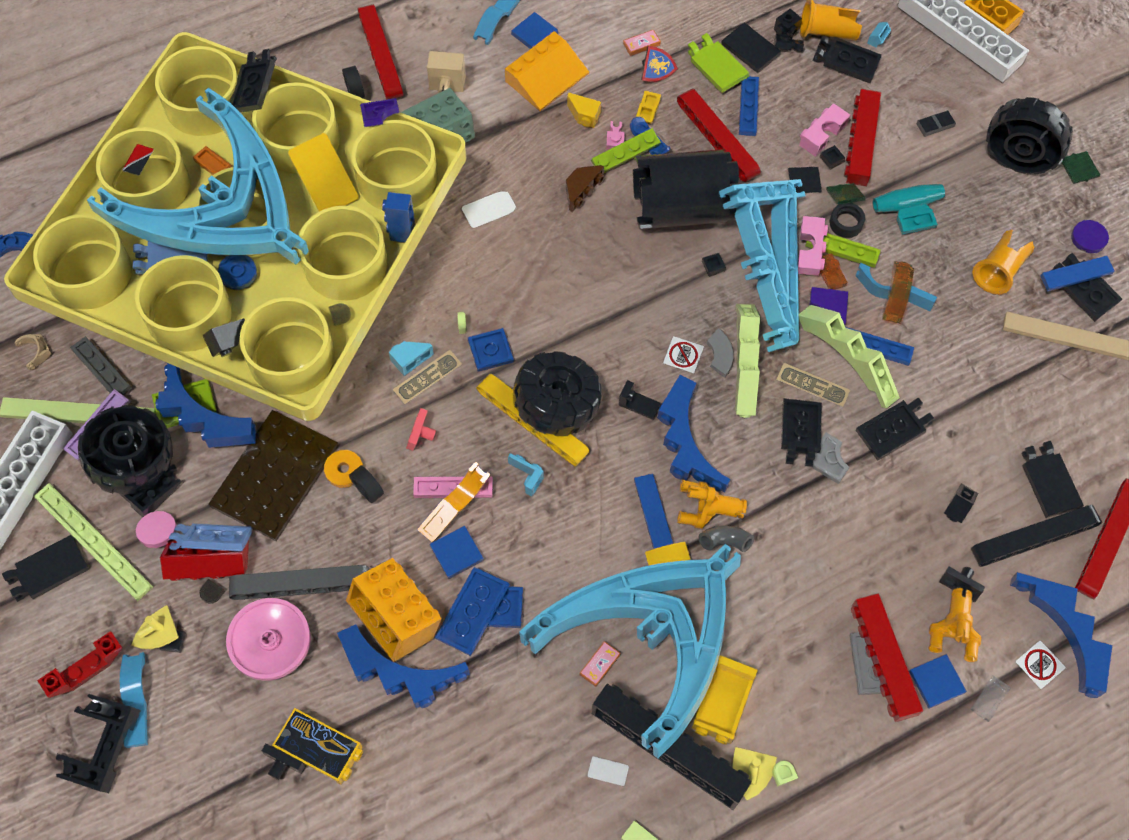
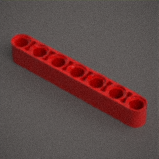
(380, 52)
(717, 133)
(1106, 545)

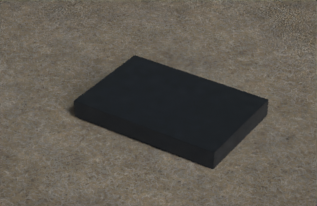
(751, 47)

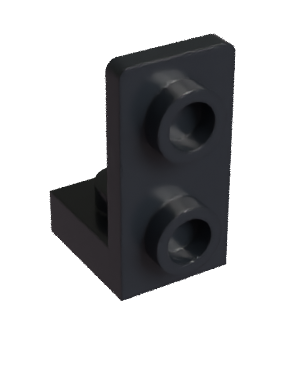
(636, 402)

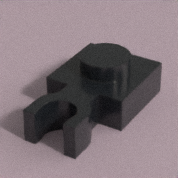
(786, 42)

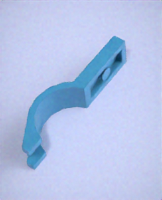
(491, 18)
(917, 296)
(133, 696)

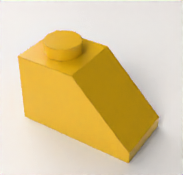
(585, 110)

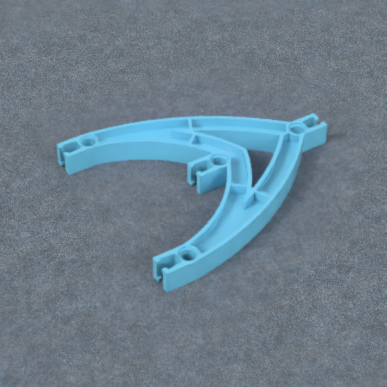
(203, 227)
(637, 596)

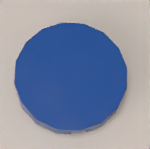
(237, 271)

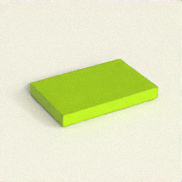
(199, 391)

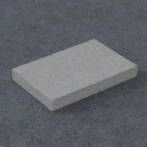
(866, 681)

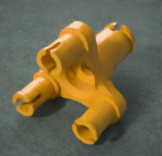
(709, 504)
(958, 626)

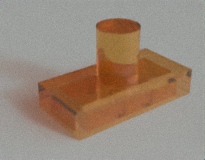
(832, 273)

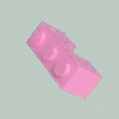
(833, 120)
(813, 231)

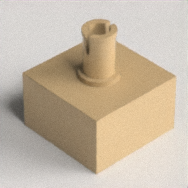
(446, 71)

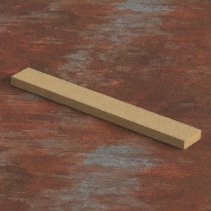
(1066, 335)

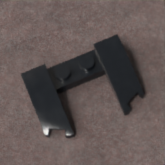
(149, 500)
(100, 773)

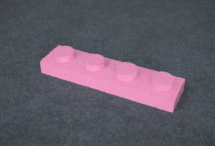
(442, 486)

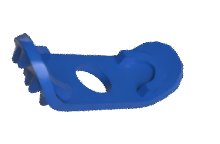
(638, 126)

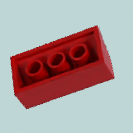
(202, 563)

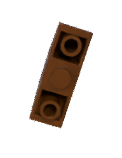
(582, 183)

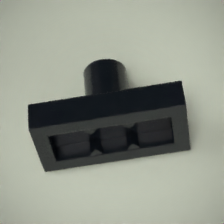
(955, 579)
(282, 761)

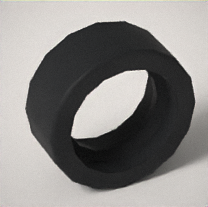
(353, 81)
(844, 231)
(366, 484)

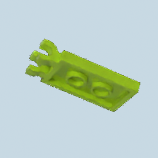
(717, 64)

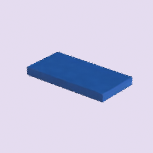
(472, 611)

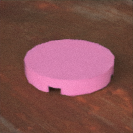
(155, 529)

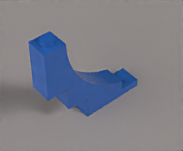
(1059, 604)

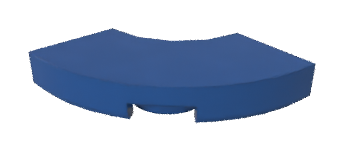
(13, 242)

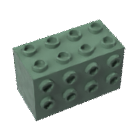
(445, 112)

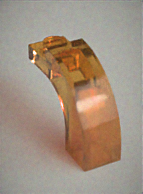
(899, 292)

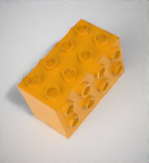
(393, 609)

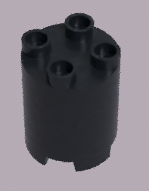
(684, 188)

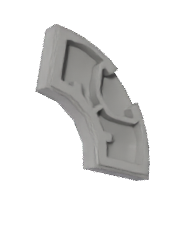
(722, 352)

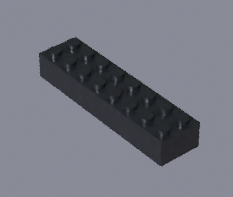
(683, 756)

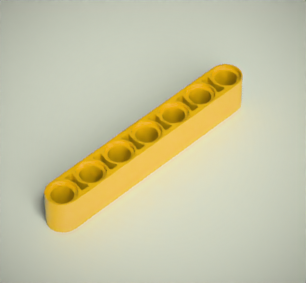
(502, 397)

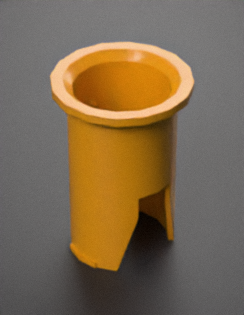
(829, 21)
(998, 269)

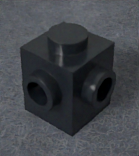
(788, 23)

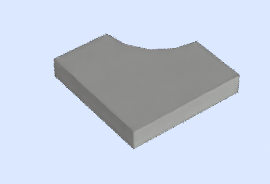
(829, 459)

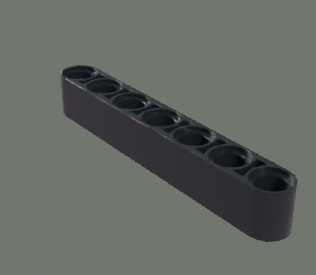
(1036, 535)

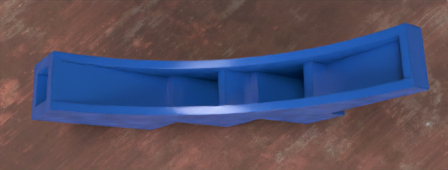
(215, 428)
(679, 438)
(394, 677)

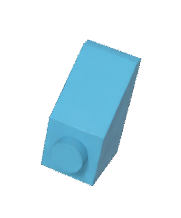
(410, 355)

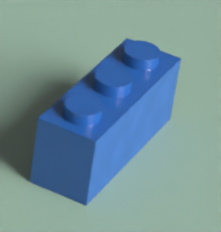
(399, 216)

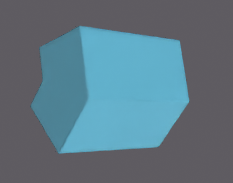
(875, 38)

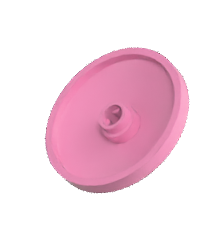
(268, 639)

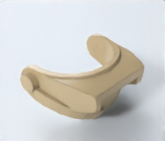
(43, 351)

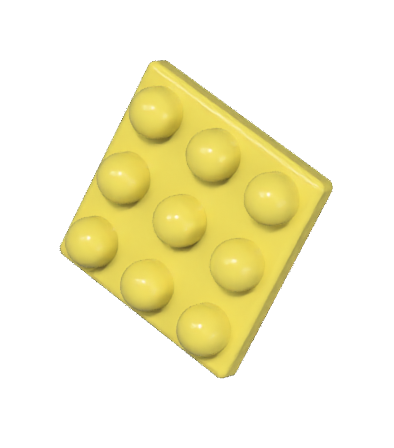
(288, 341)

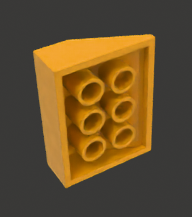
(545, 71)

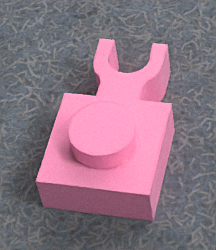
(614, 136)

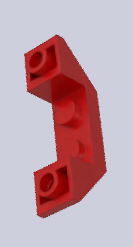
(83, 670)

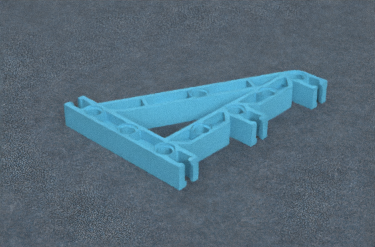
(776, 264)

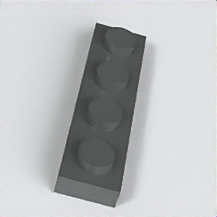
(100, 366)

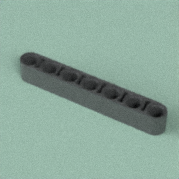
(293, 582)

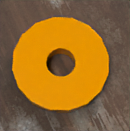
(335, 461)

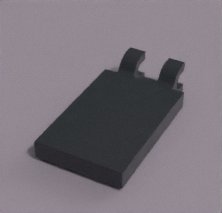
(847, 58)
(253, 82)
(1093, 295)
(894, 428)
(801, 429)
(1050, 481)
(46, 569)

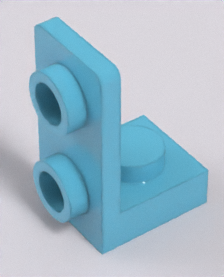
(535, 473)

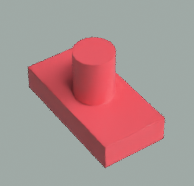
(420, 430)

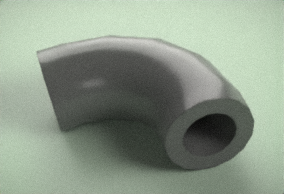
(726, 535)

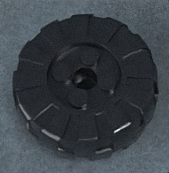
(1029, 135)
(557, 393)
(125, 449)

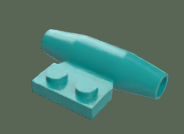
(912, 206)

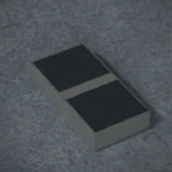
(936, 123)

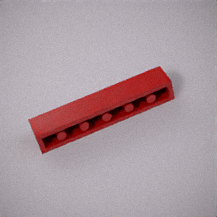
(863, 137)
(886, 657)

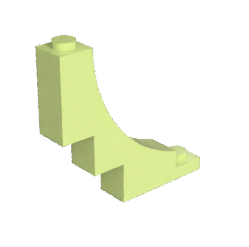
(850, 344)
(747, 360)

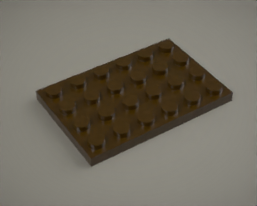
(273, 475)

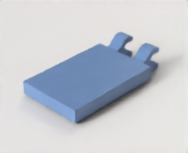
(156, 253)
(211, 537)

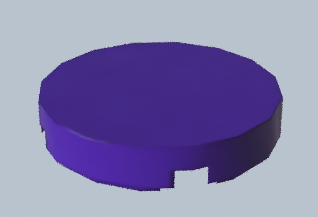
(1090, 236)

